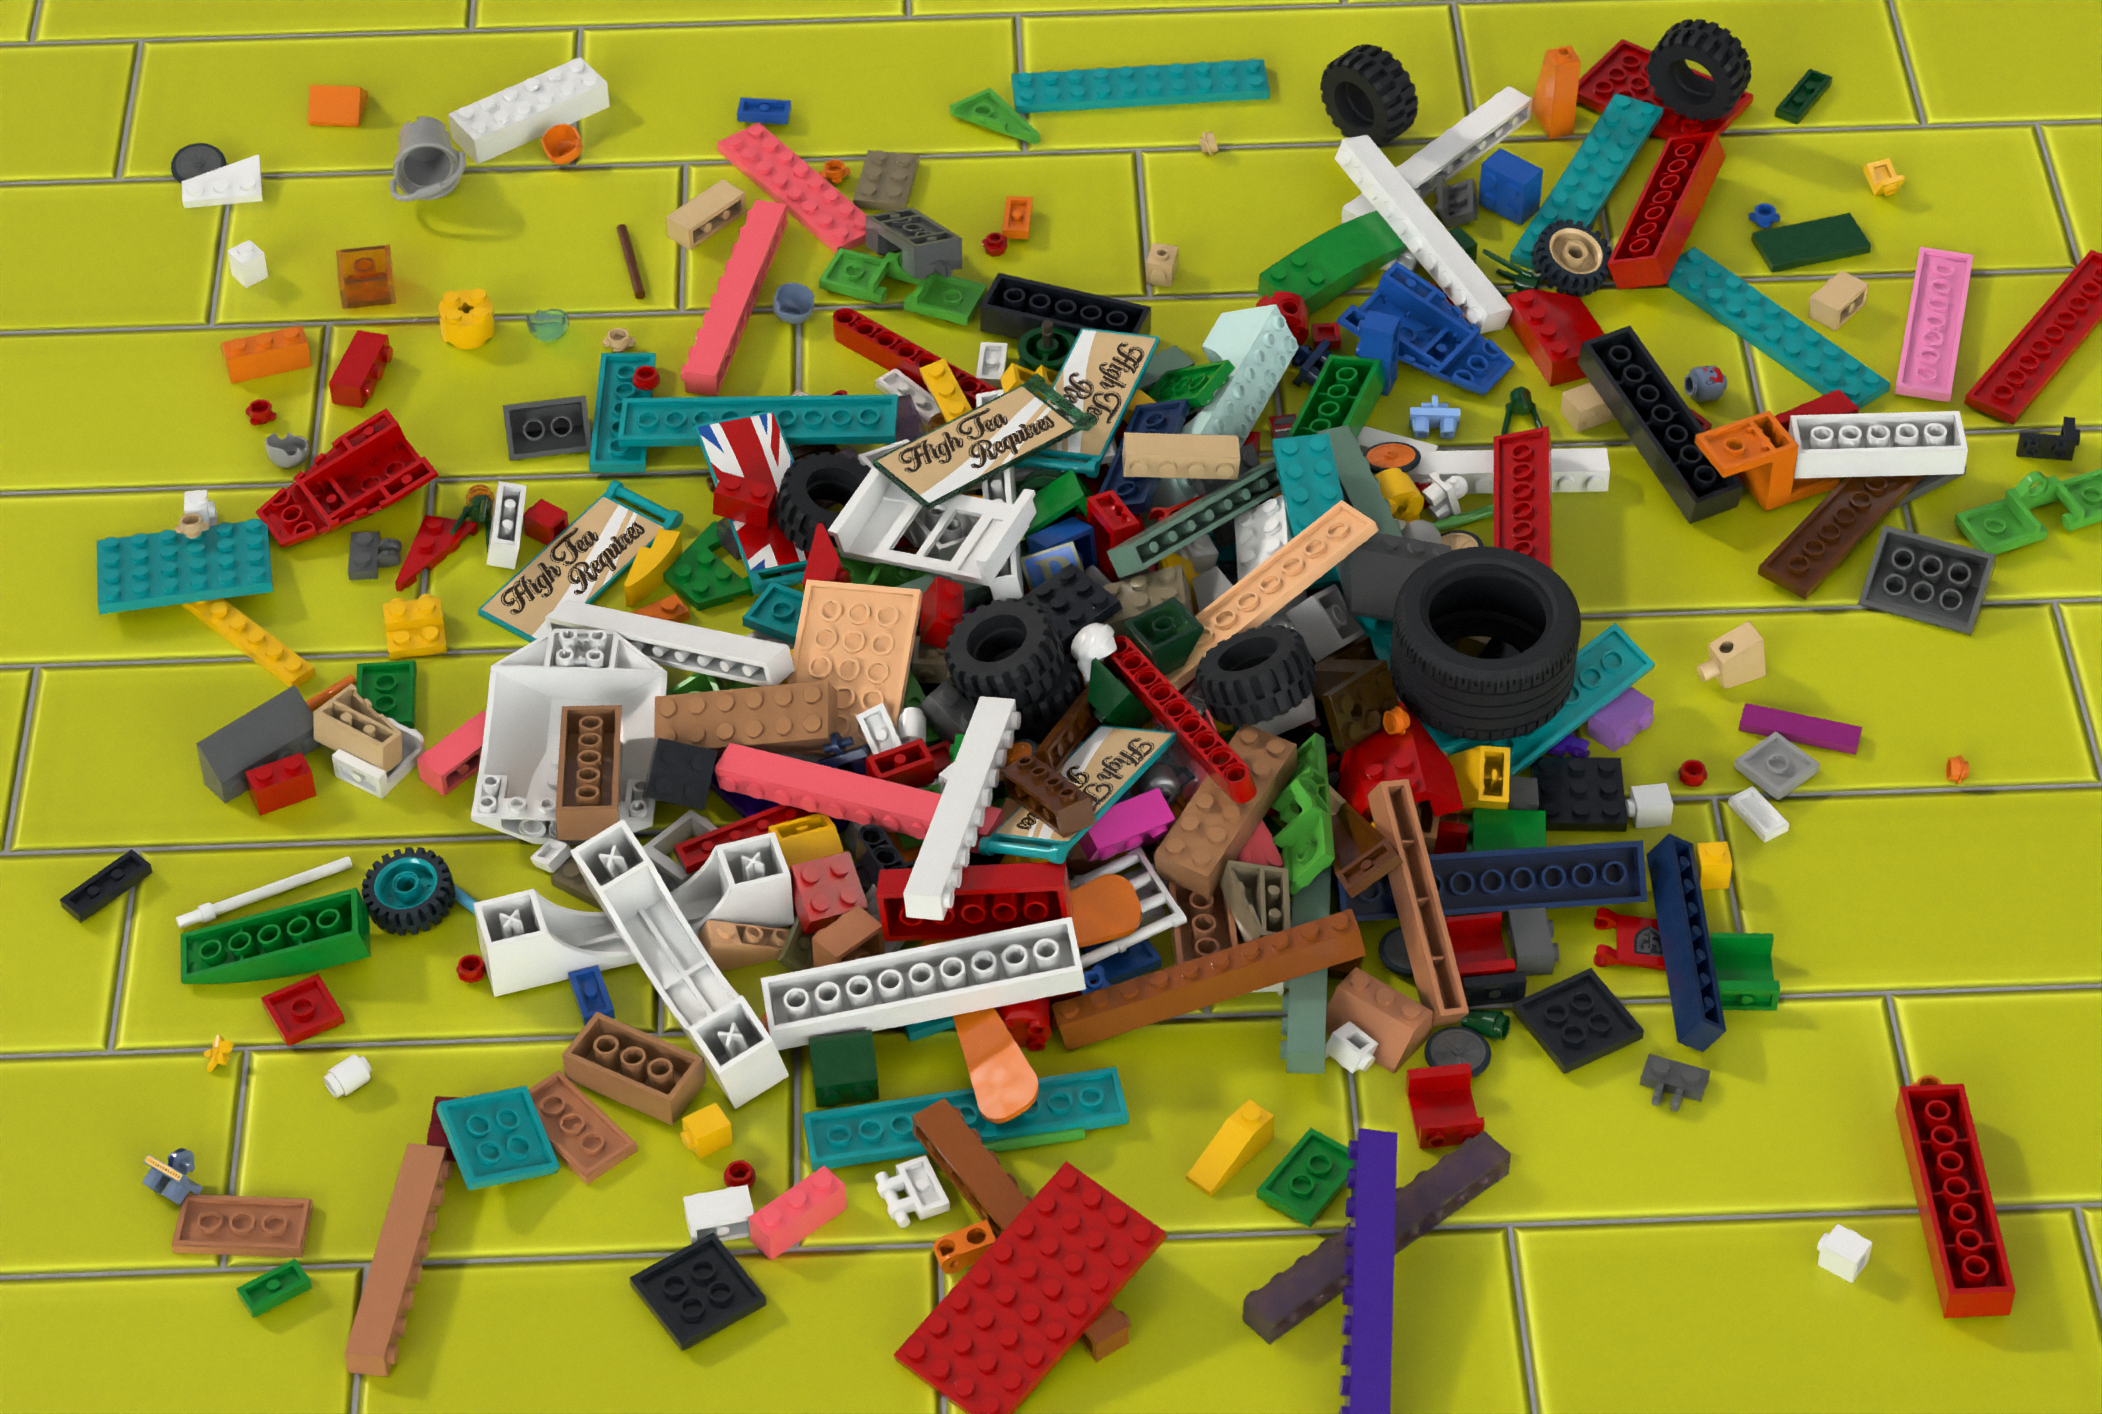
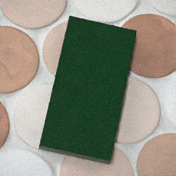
(1811, 242)

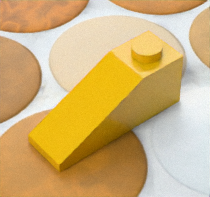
(1232, 1147)

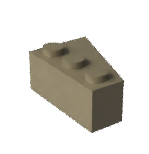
(1257, 898)

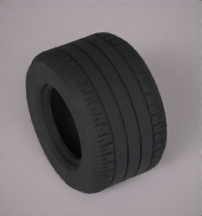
(1496, 597)

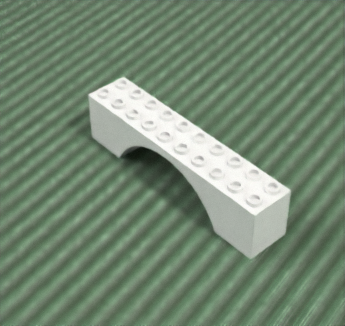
(539, 942)
(678, 966)

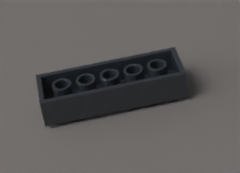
(1021, 304)

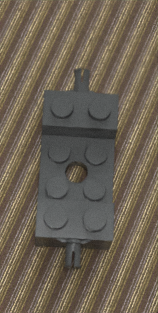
(924, 243)

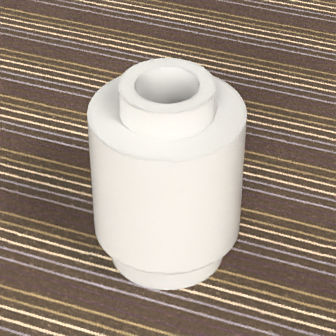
(911, 725)
(347, 1076)

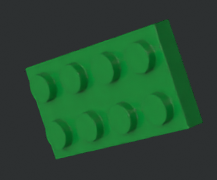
(1193, 382)

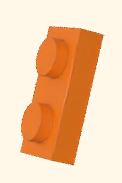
(1017, 217)
(668, 609)

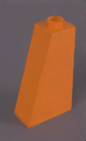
(1557, 92)

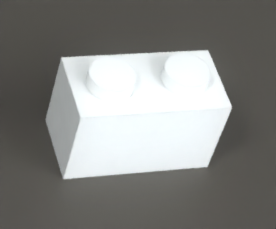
(719, 1212)

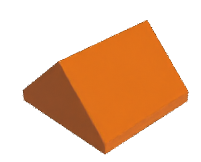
(336, 105)

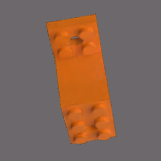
(1763, 460)

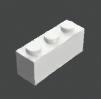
(506, 525)

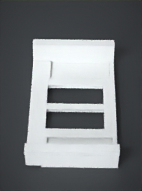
(883, 511)

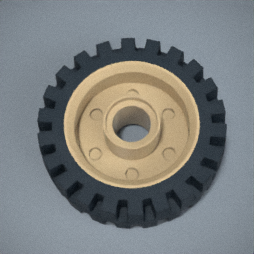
(1571, 257)

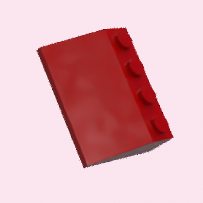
(1552, 331)

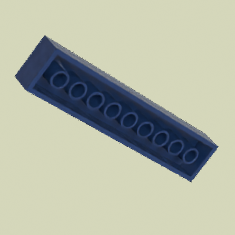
(1518, 880)

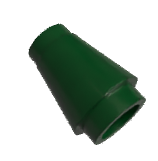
(1489, 1024)

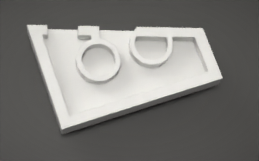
(226, 185)

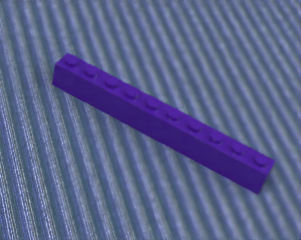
(1369, 1272)

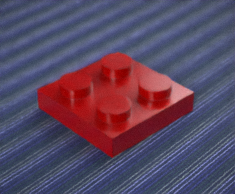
(302, 1010)

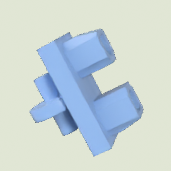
(1434, 416)

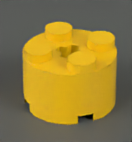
(466, 318)
(1401, 493)

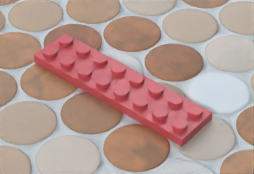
(797, 185)

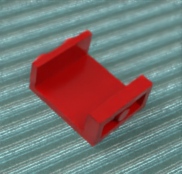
(1479, 945)
(1442, 1105)

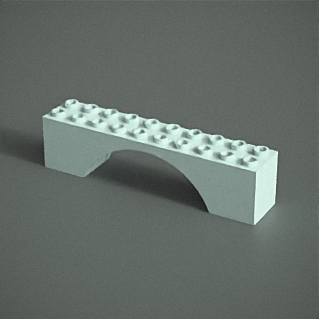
(1260, 350)

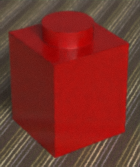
(544, 521)

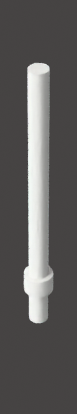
(208, 911)

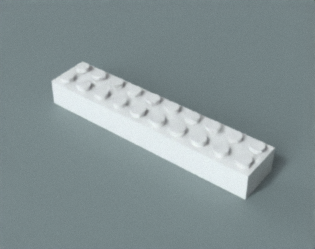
(1258, 536)
(924, 983)

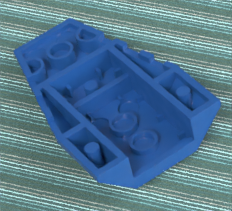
(1433, 332)

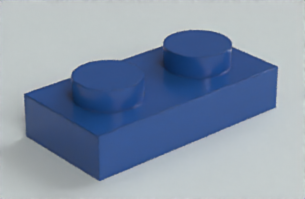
(764, 111)
(590, 993)

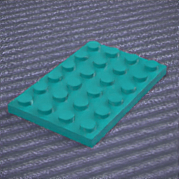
(178, 570)

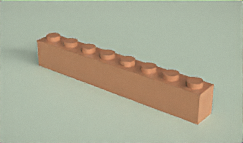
(1419, 904)
(398, 1260)

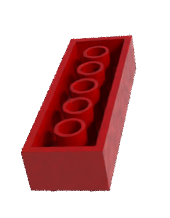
(986, 901)

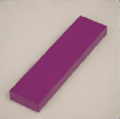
(1800, 728)

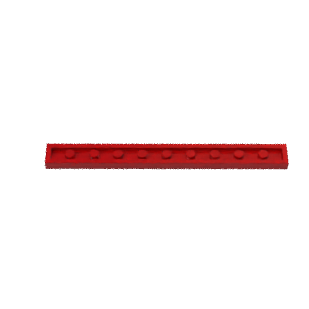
(696, 851)

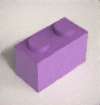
(1621, 719)

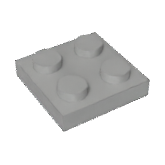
(1776, 765)

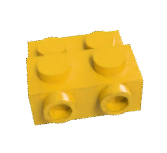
(414, 627)

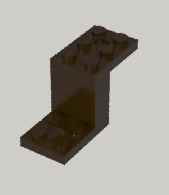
(1353, 693)

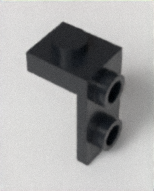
(2050, 446)

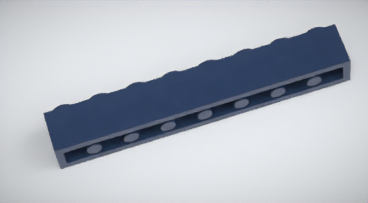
(1685, 943)

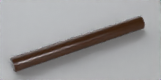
(631, 261)

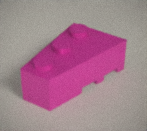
(1128, 826)

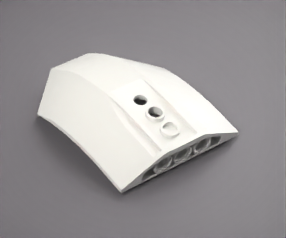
(524, 723)

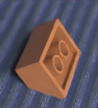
(1381, 1013)

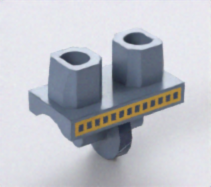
(179, 1164)

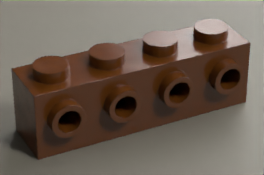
(1048, 796)

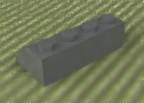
(256, 739)

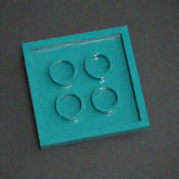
(497, 1137)

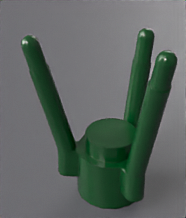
(1524, 279)
(1520, 404)
(479, 512)

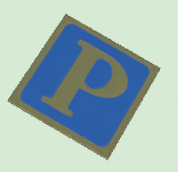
(1046, 563)

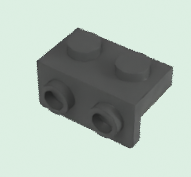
(1456, 202)

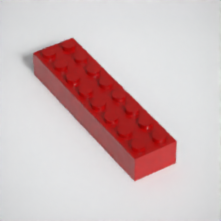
(1666, 210)
(1954, 1201)

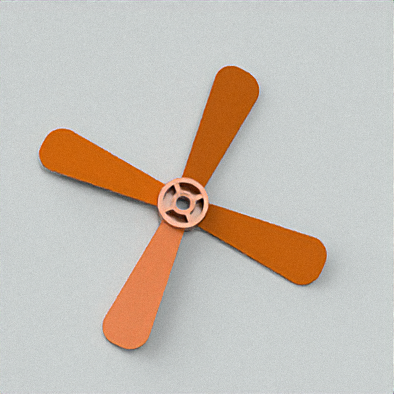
(996, 1066)

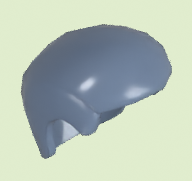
(793, 303)

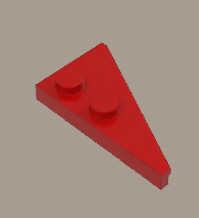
(431, 547)

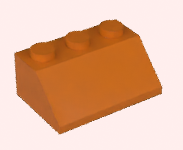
(266, 354)

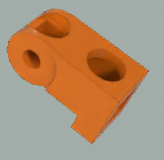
(963, 1246)

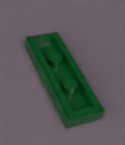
(1803, 96)

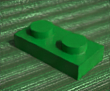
(274, 1288)

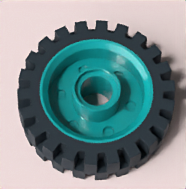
(408, 891)

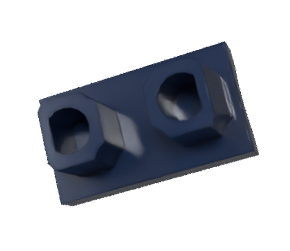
(1308, 362)
(855, 756)

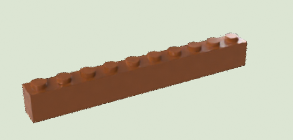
(1209, 979)
(997, 1199)

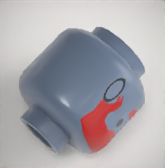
(1705, 383)

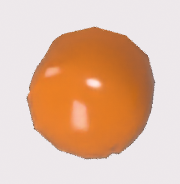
(562, 144)

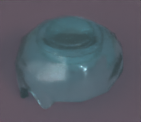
(548, 325)

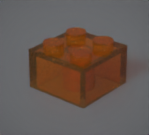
(366, 276)

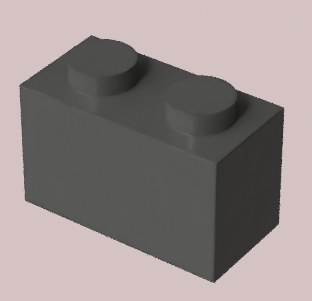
(1531, 941)

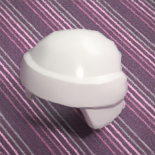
(1092, 642)

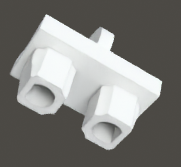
(1444, 495)

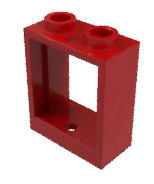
(1109, 527)

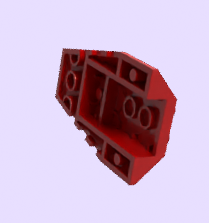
(353, 480)
(1399, 757)

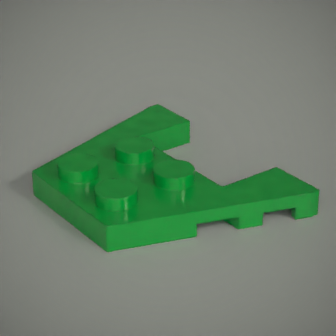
(704, 577)

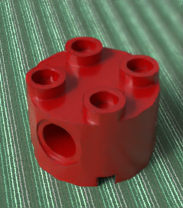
(1293, 310)
(1028, 1022)

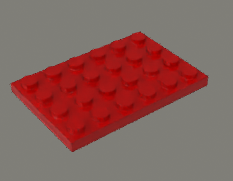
(1625, 73)

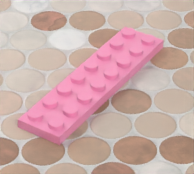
(1934, 324)

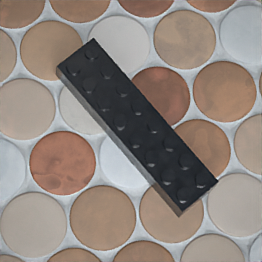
(1657, 423)

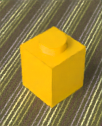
(1713, 865)
(706, 1131)

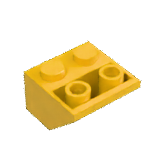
(1482, 777)
(807, 838)

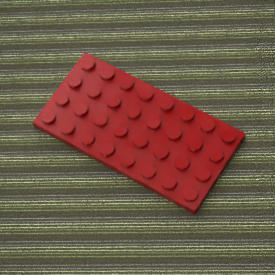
(1030, 1295)

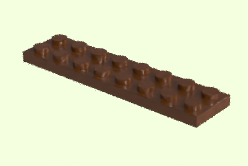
(1834, 531)

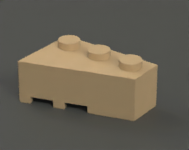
(356, 728)

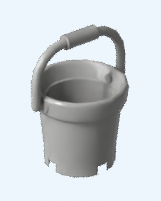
(425, 162)

